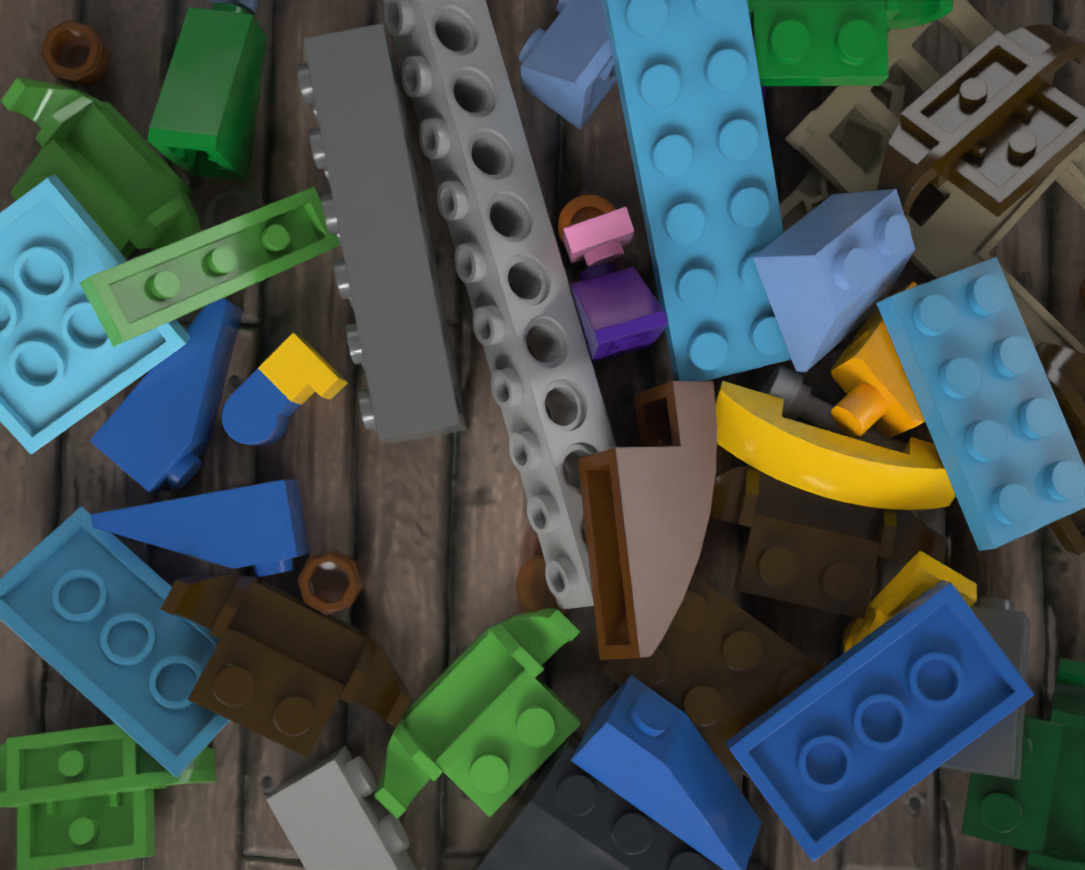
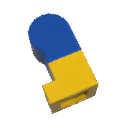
(282, 383)

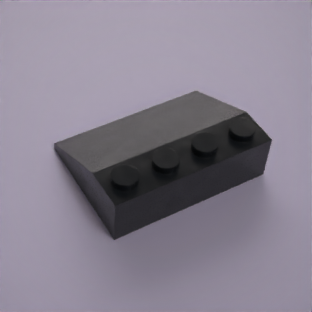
(581, 824)

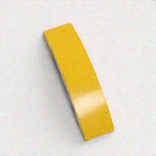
(825, 461)

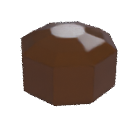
(76, 54)
(331, 581)

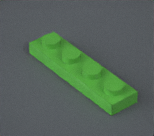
(208, 266)

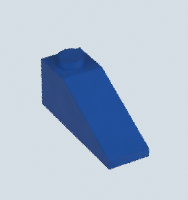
(175, 406)
(226, 527)
(670, 773)

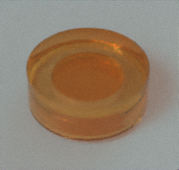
(533, 588)

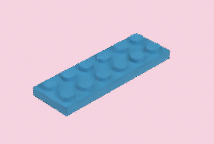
(701, 176)

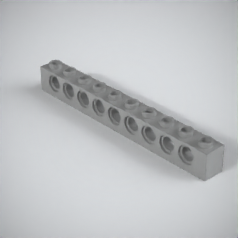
(470, 119)

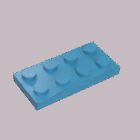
(986, 403)
(101, 626)

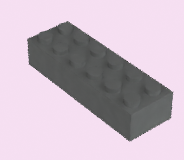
(383, 235)

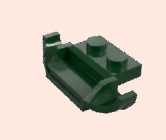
(1048, 802)

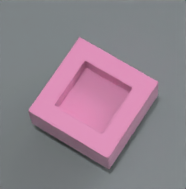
(599, 238)

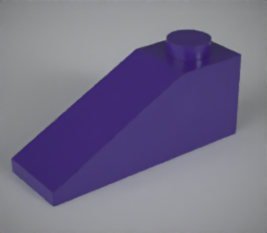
(616, 312)

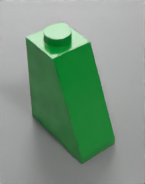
(212, 94)

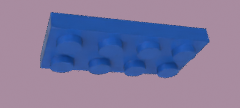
(879, 719)

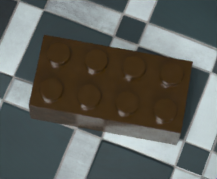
(718, 667)

